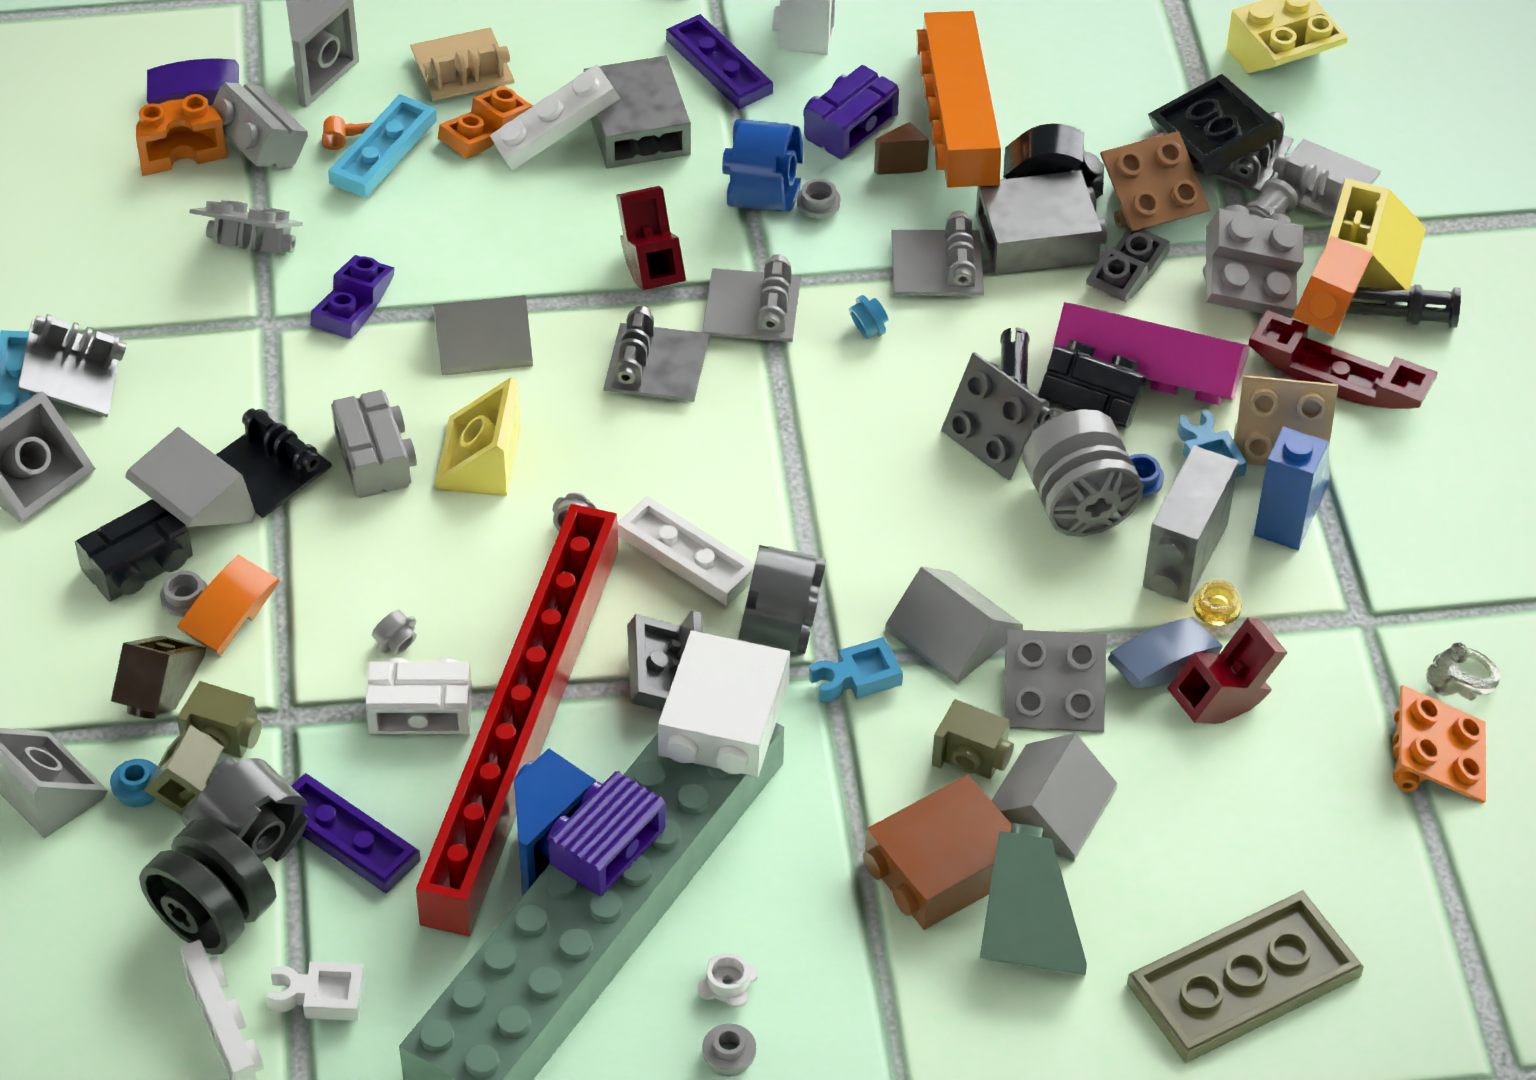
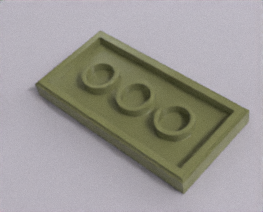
(1244, 976)

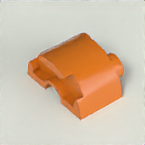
(179, 131)

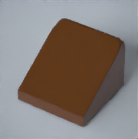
(901, 151)

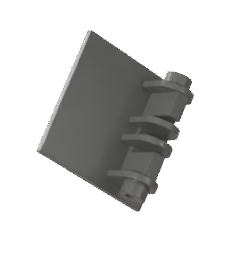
(993, 415)

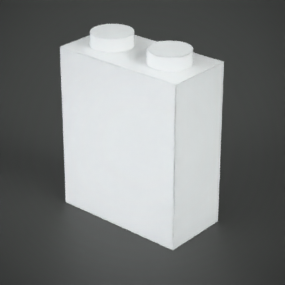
(723, 703)

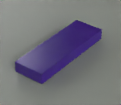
(719, 61)
(354, 836)

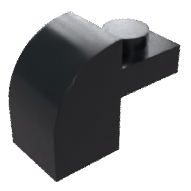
(1050, 151)

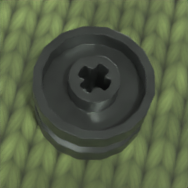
(208, 885)

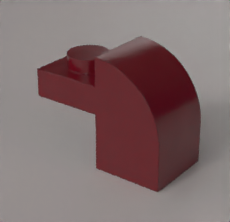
(647, 243)
(1229, 683)

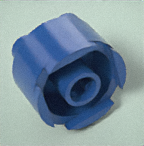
(763, 165)

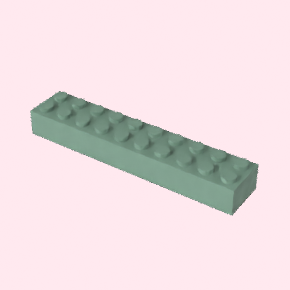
(567, 942)

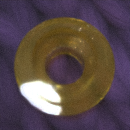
(1217, 603)

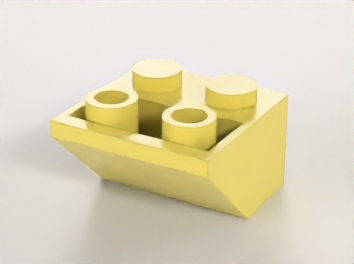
(1280, 32)
(1382, 225)

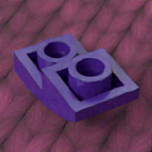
(190, 77)
(355, 295)

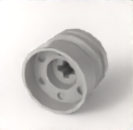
(1082, 472)

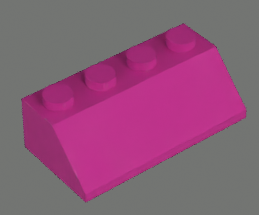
(1165, 353)

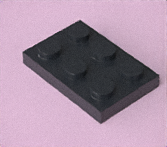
(1216, 124)

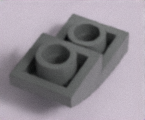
(1129, 265)

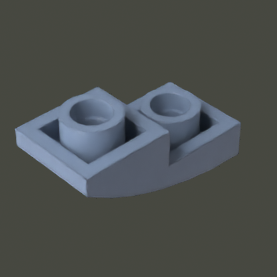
(1161, 651)

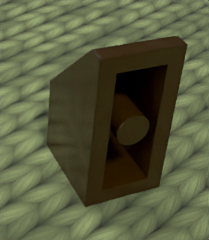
(155, 674)

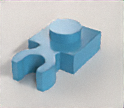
(1205, 437)
(862, 667)

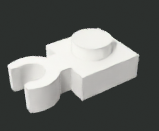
(326, 992)

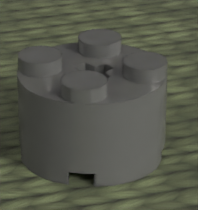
(782, 599)
(254, 805)

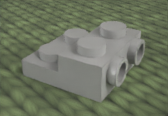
(1253, 261)

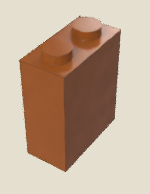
(937, 851)

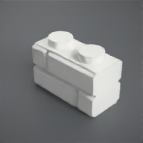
(419, 697)

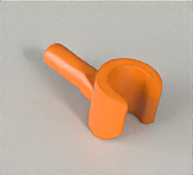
(336, 130)

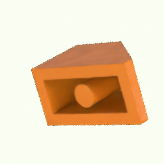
(1332, 285)

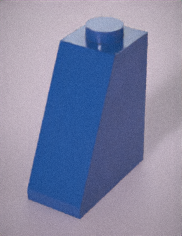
(1292, 487)

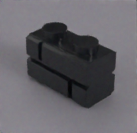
(1087, 382)
(133, 550)

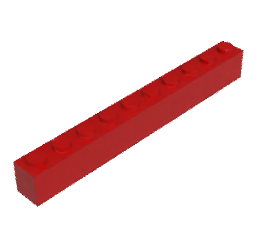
(517, 721)

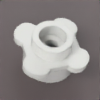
(728, 967)

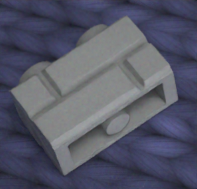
(259, 125)
(372, 443)

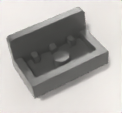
(654, 656)

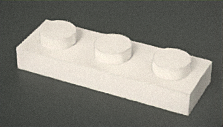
(554, 117)
(686, 550)
(220, 1015)

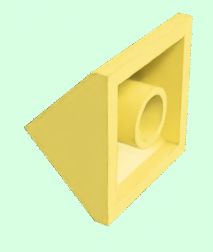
(482, 443)

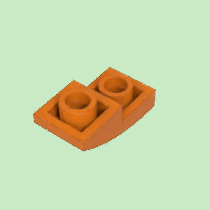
(489, 112)
(226, 604)

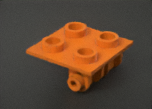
(1438, 746)

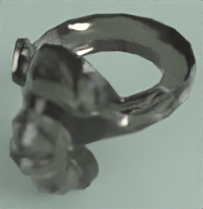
(1447, 678)

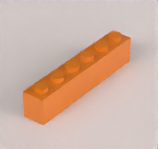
(958, 99)

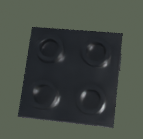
(272, 461)

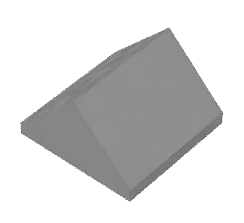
(321, 44)
(483, 335)
(37, 457)
(192, 482)
(949, 623)
(44, 780)
(1057, 788)

